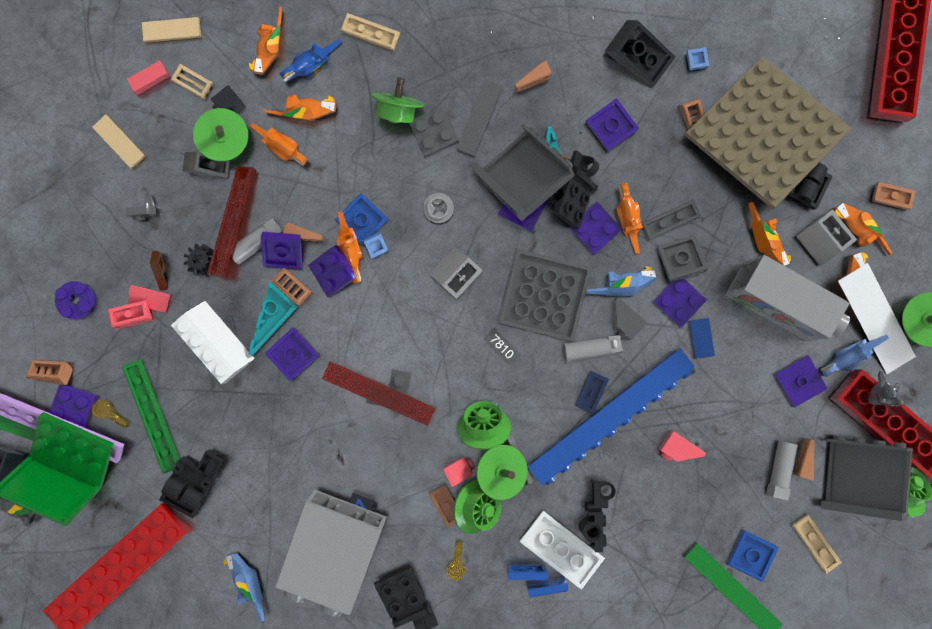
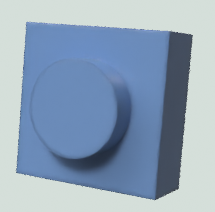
(697, 58)
(375, 245)

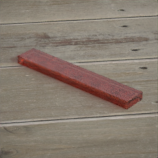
(232, 222)
(378, 393)

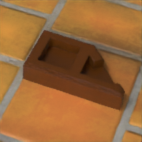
(158, 269)

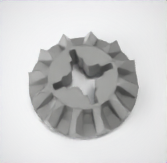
(438, 198)

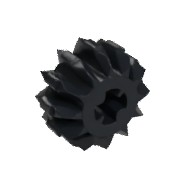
(192, 259)

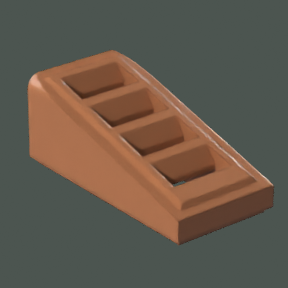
(537, 75)
(686, 114)
(306, 235)
(303, 296)
(61, 376)
(805, 463)

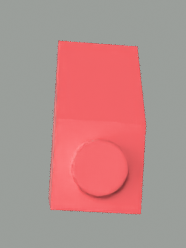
(679, 448)
(459, 470)

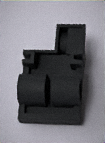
(812, 187)
(574, 197)
(190, 483)
(596, 518)
(405, 600)

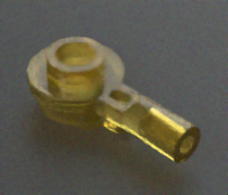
(103, 409)
(456, 569)

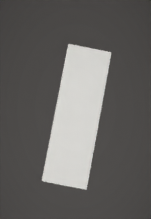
(876, 317)

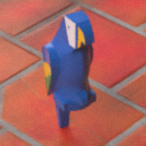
(308, 61)

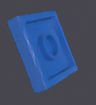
(363, 218)
(752, 555)
(527, 572)
(547, 587)

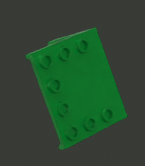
(60, 472)

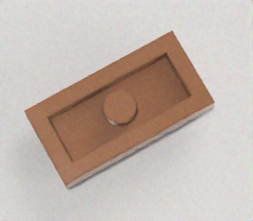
(893, 195)
(444, 504)

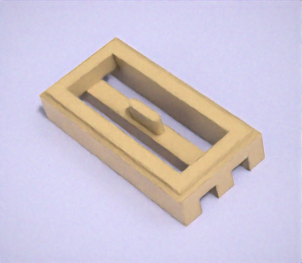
(205, 89)

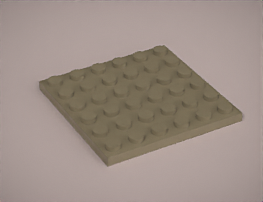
(767, 132)

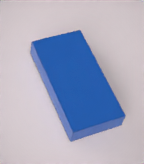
(701, 338)

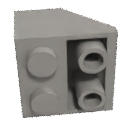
(826, 237)
(455, 272)

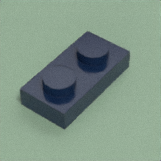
(592, 392)

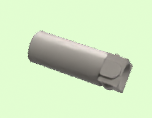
(252, 242)
(593, 348)
(782, 471)

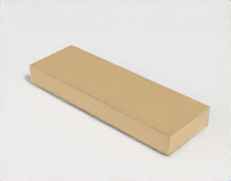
(171, 29)
(370, 32)
(118, 141)
(816, 543)

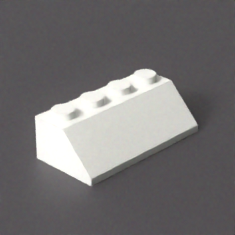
(213, 342)

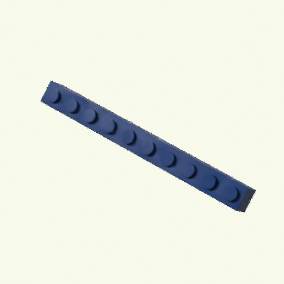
(610, 416)

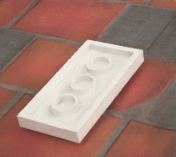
(562, 549)

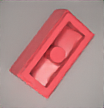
(148, 77)
(155, 300)
(129, 315)

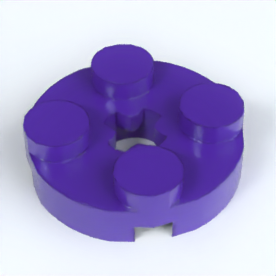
(63, 300)

